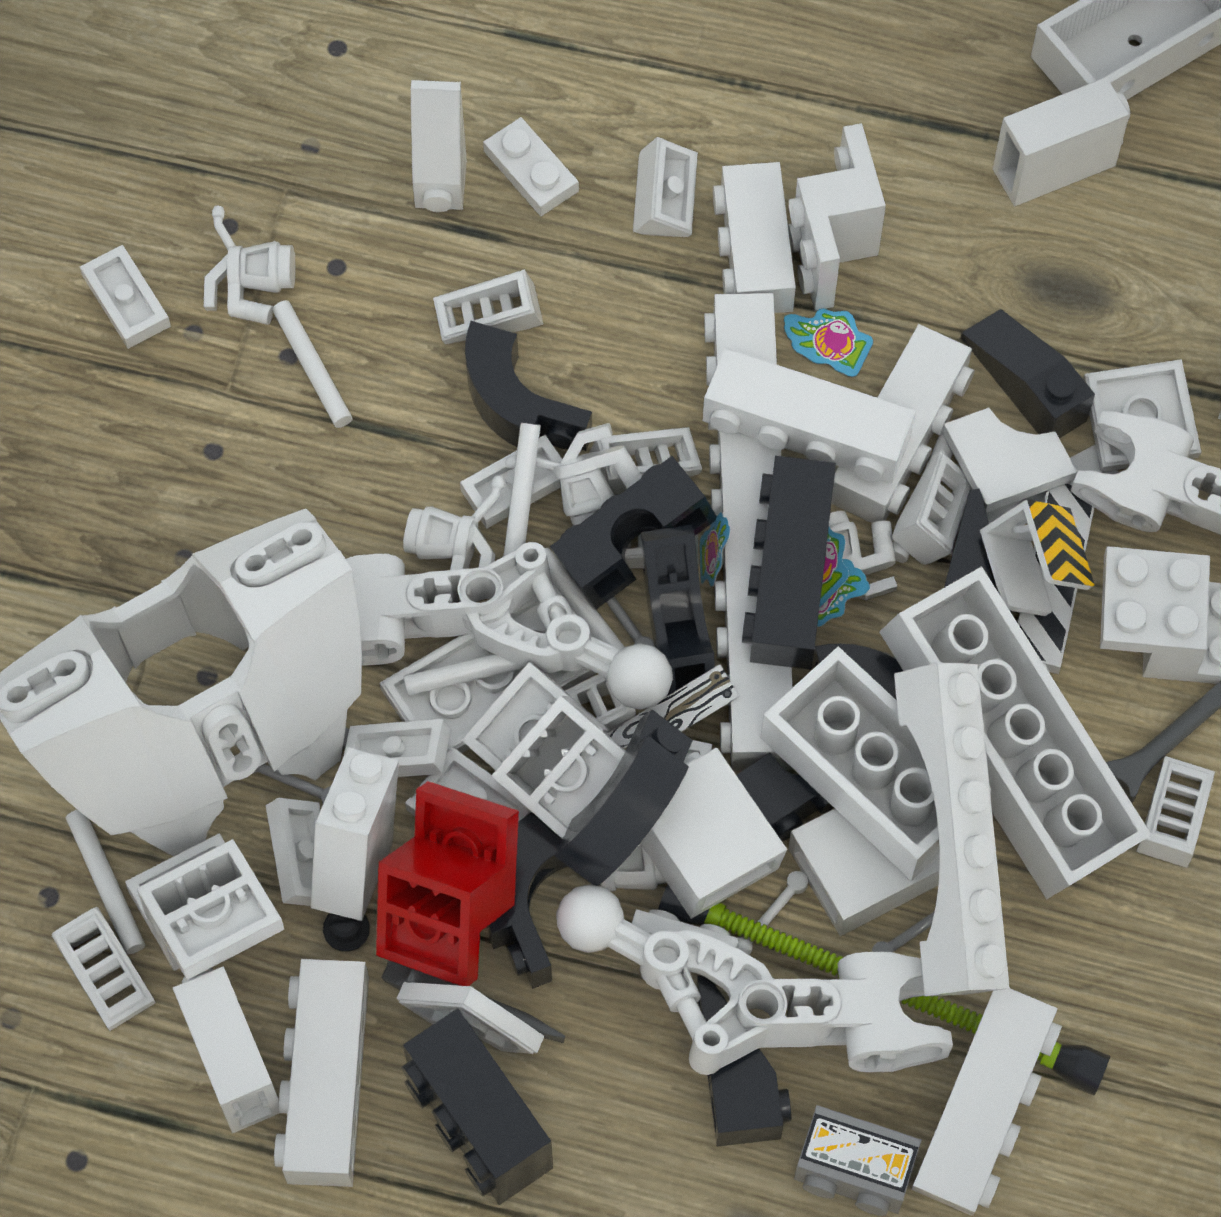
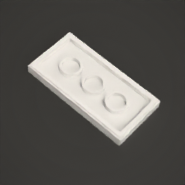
(466, 702)

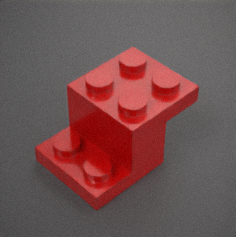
(447, 883)

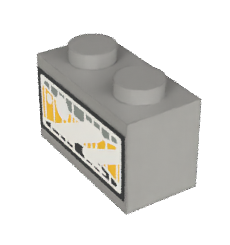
(856, 1161)

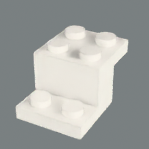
(836, 217)
(1165, 610)
(545, 748)
(204, 906)

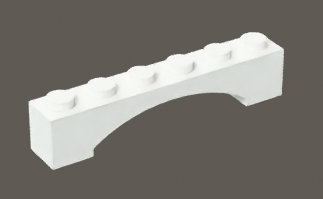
(967, 931)

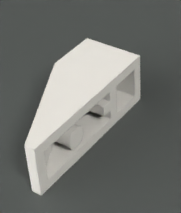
(437, 145)

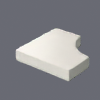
(1005, 461)
(485, 1017)

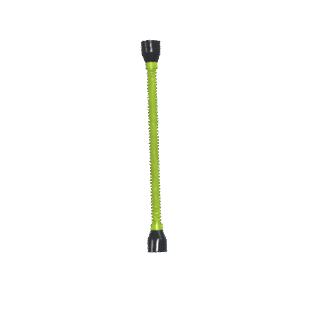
(1075, 1064)

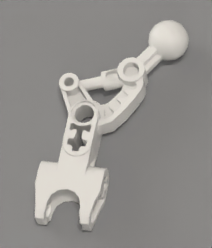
(1157, 478)
(446, 606)
(850, 1011)

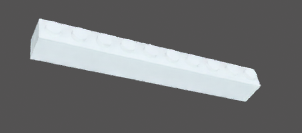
(746, 326)

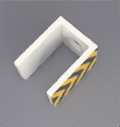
(1015, 563)

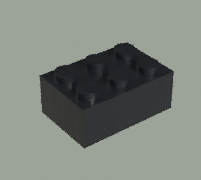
(476, 1108)

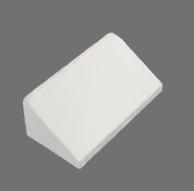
(665, 190)

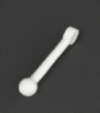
(796, 884)

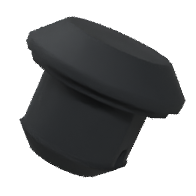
(345, 933)

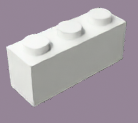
(755, 233)

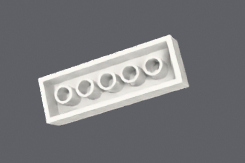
(1043, 768)

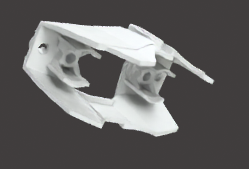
(166, 766)

